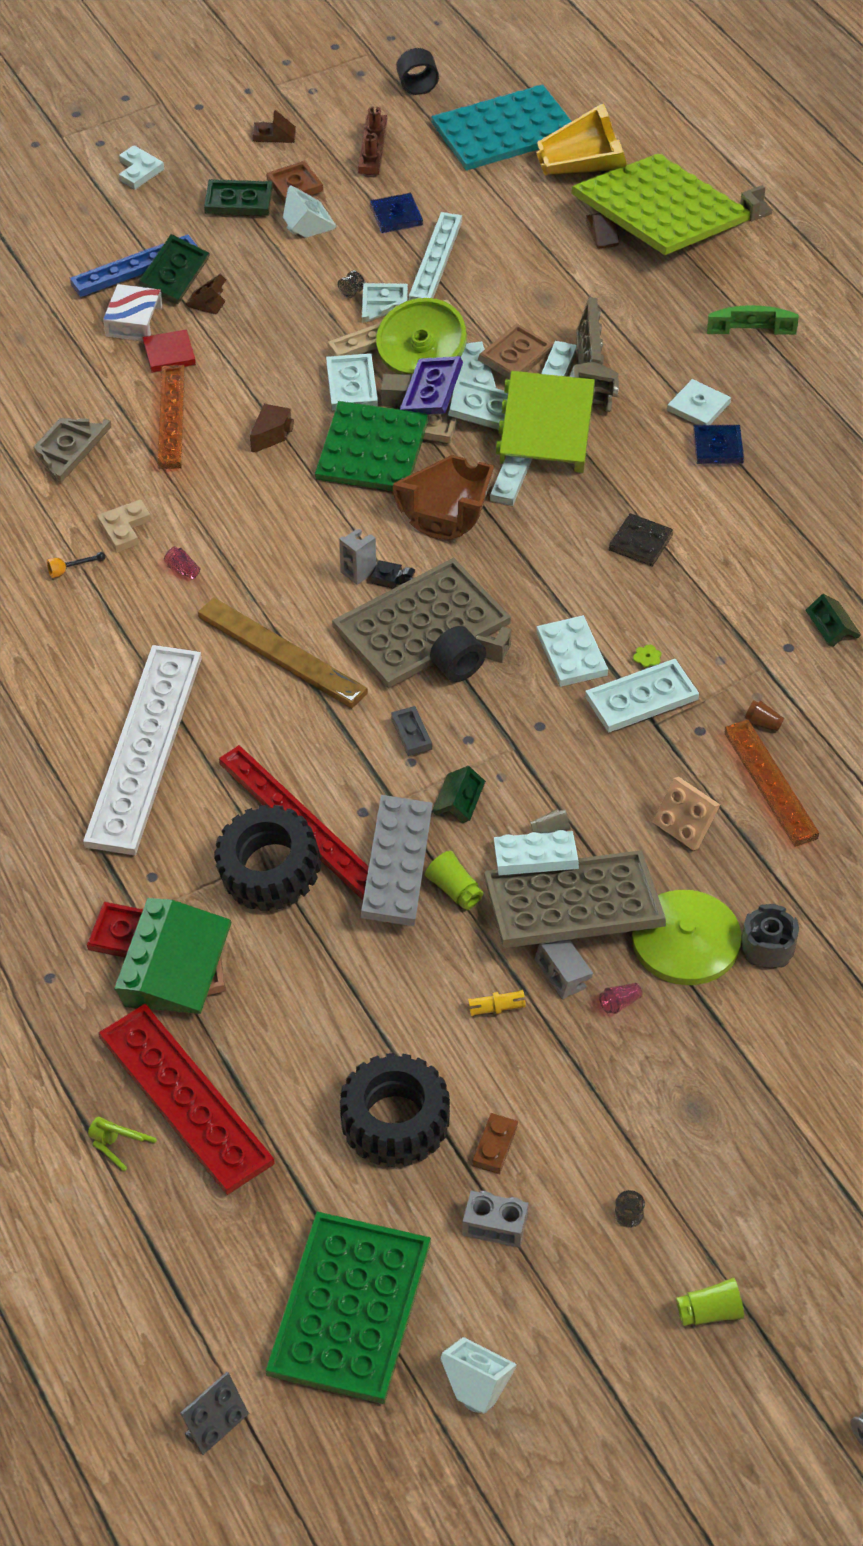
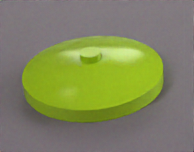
(420, 331)
(695, 944)

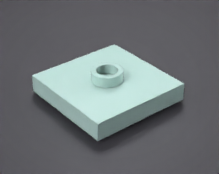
(698, 403)

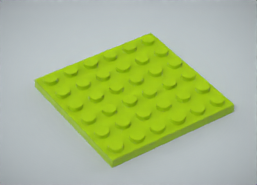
(661, 203)

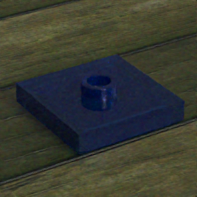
(396, 212)
(718, 444)

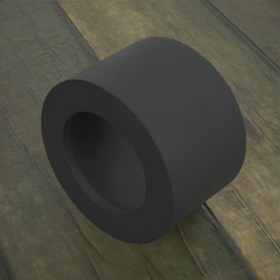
(421, 82)
(458, 654)

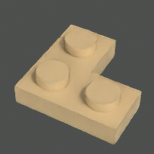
(119, 523)

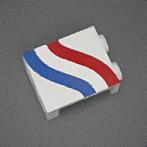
(131, 312)

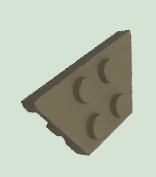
(68, 444)

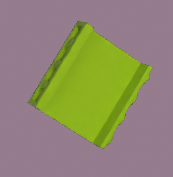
(546, 418)

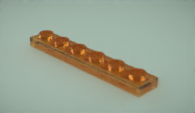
(171, 417)
(771, 783)

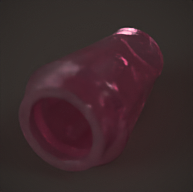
(181, 562)
(619, 997)

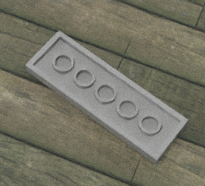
(397, 860)

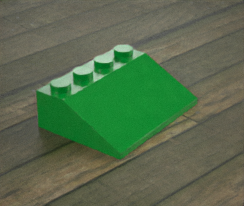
(172, 957)

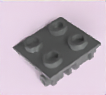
(214, 1413)

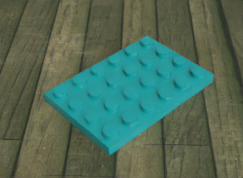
(500, 126)

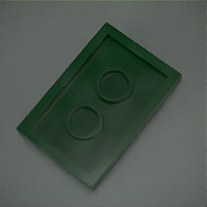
(238, 197)
(174, 268)

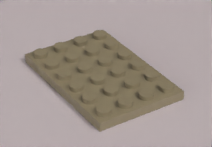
(401, 625)
(597, 899)

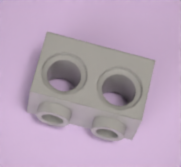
(493, 1225)

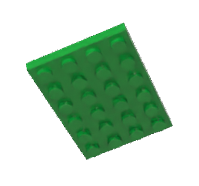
(349, 1307)

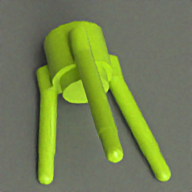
(107, 1132)

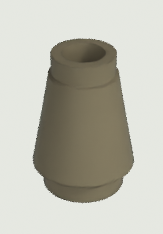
(551, 822)

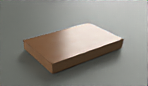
(515, 351)

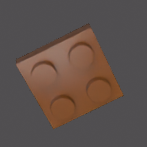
(297, 175)

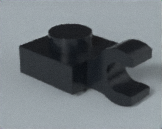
(390, 574)

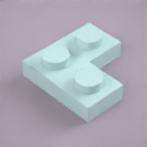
(141, 167)

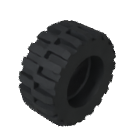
(264, 828)
(394, 1141)

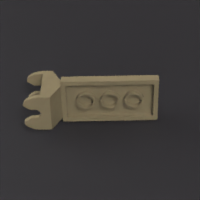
(590, 358)

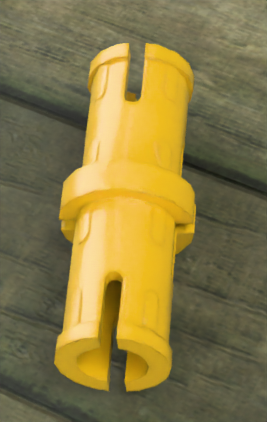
(497, 1003)

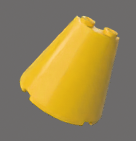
(582, 146)

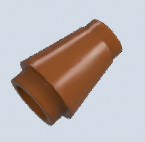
(763, 716)

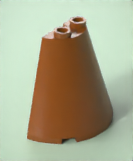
(444, 497)

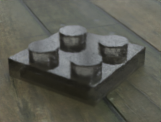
(641, 539)

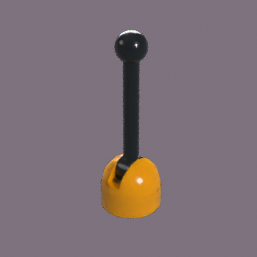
(57, 566)

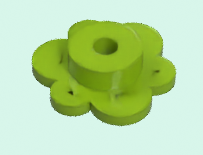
(647, 656)

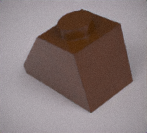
(271, 427)

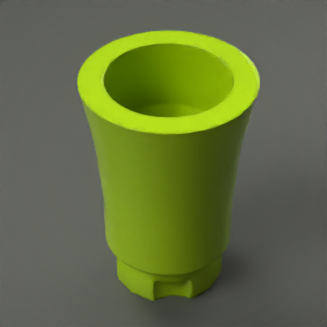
(454, 880)
(711, 1304)

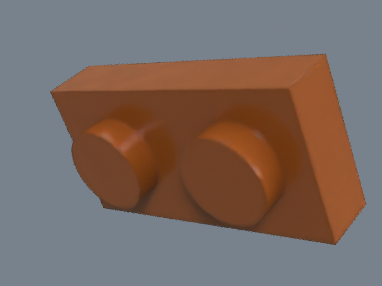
(495, 1143)

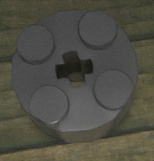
(769, 936)

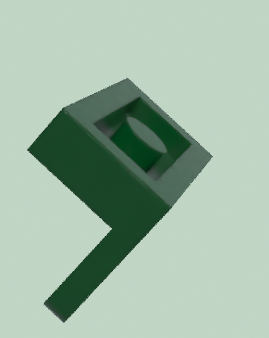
(831, 619)
(460, 793)

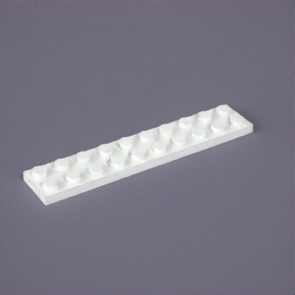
(142, 751)

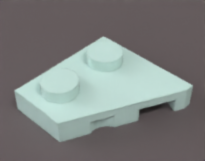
(381, 299)

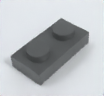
(411, 731)

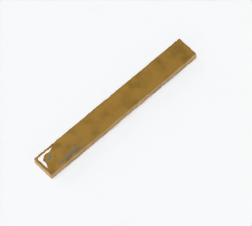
(283, 653)

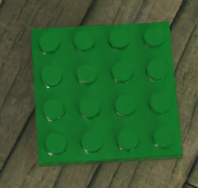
(371, 445)

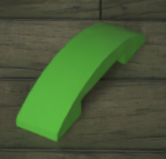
(753, 316)

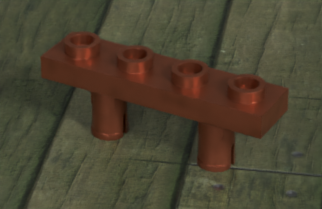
(372, 142)

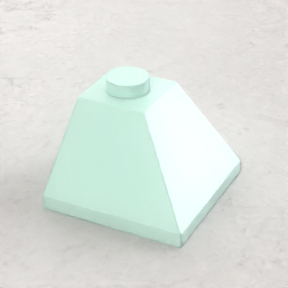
(305, 214)
(476, 1374)

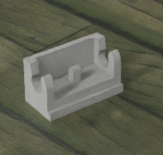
(357, 556)
(563, 967)

